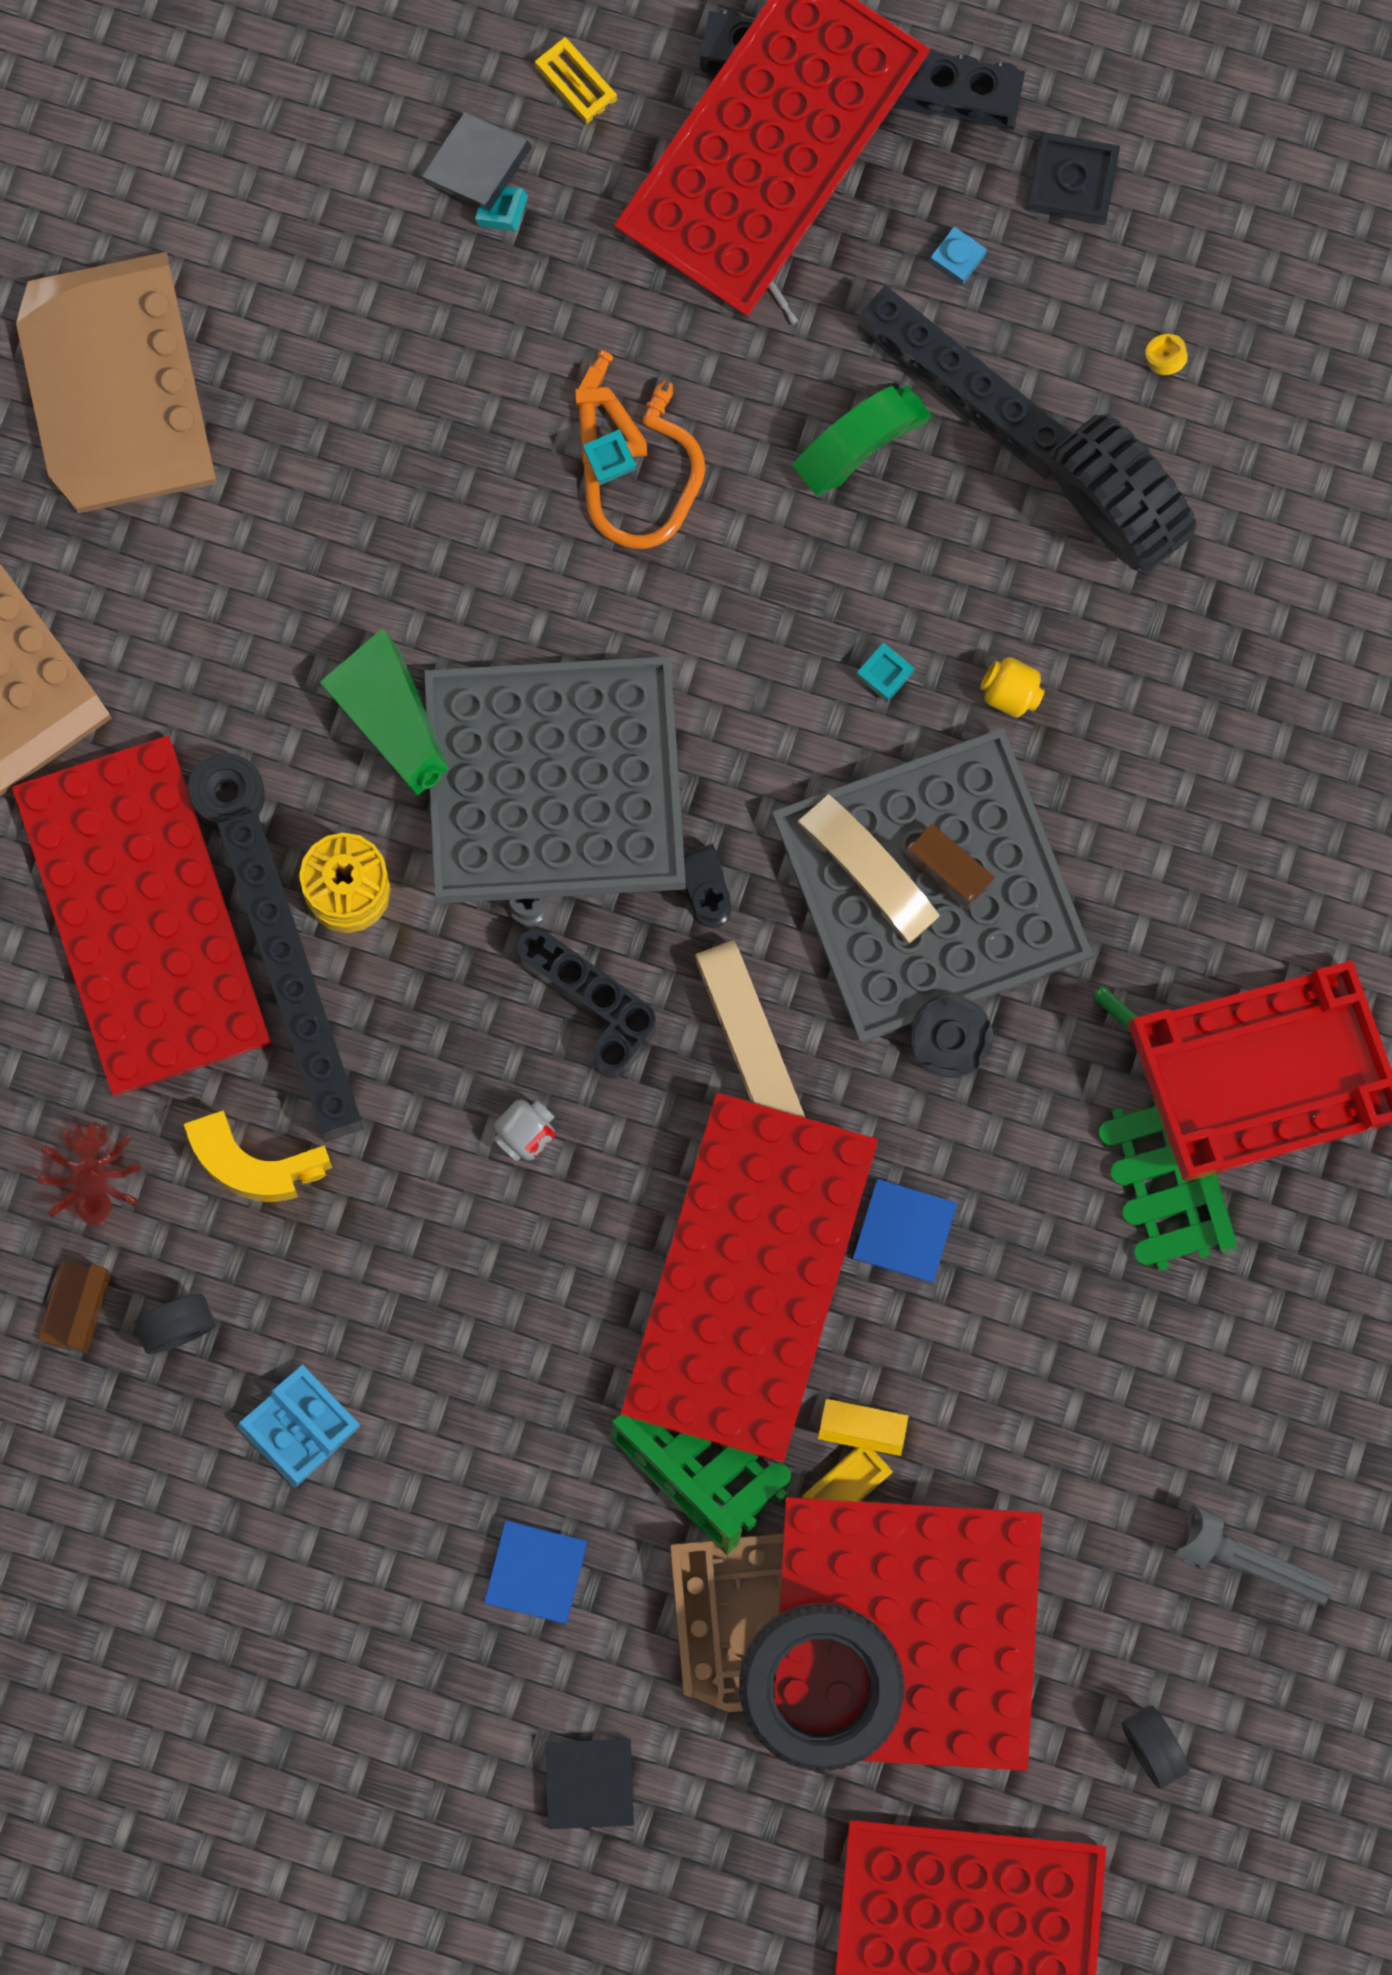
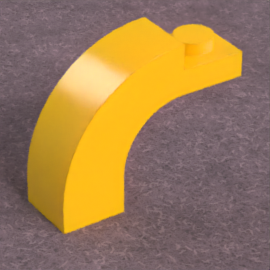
(245, 1175)

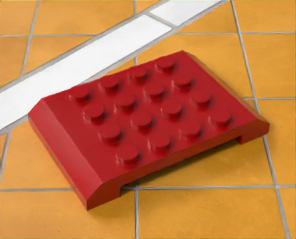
(1266, 1071)

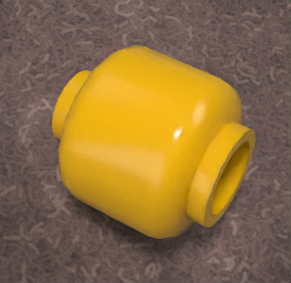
(1012, 687)

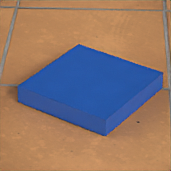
(905, 1231)
(536, 1572)

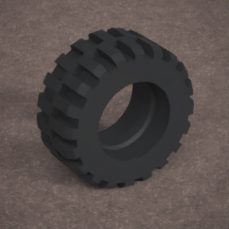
(1122, 493)

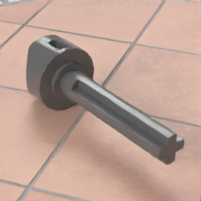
(1207, 1541)

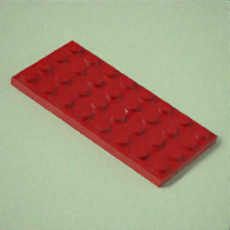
(770, 143)
(141, 916)
(749, 1278)

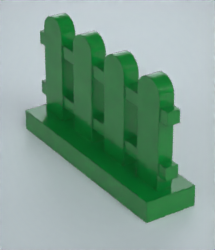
(1170, 1202)
(696, 1493)

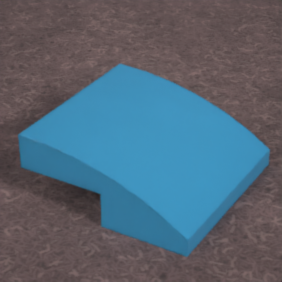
(298, 1426)

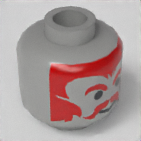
(524, 1130)

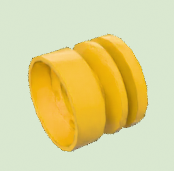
(345, 906)

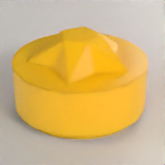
(1166, 354)

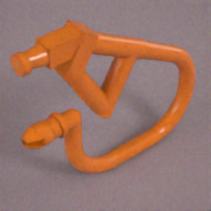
(591, 396)

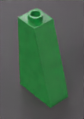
(386, 707)

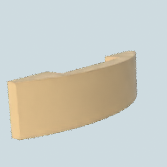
(870, 867)

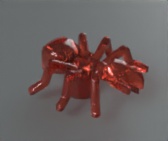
(89, 1176)

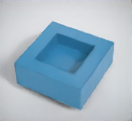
(958, 255)

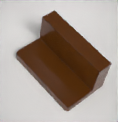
(948, 866)
(75, 1306)

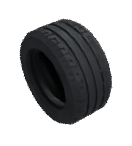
(846, 1744)

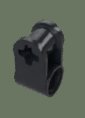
(706, 881)

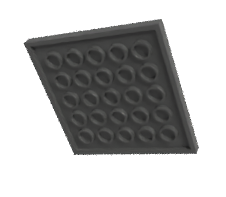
(555, 780)
(1006, 938)

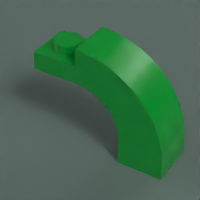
(858, 435)

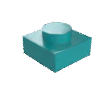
(505, 212)
(609, 457)
(885, 672)

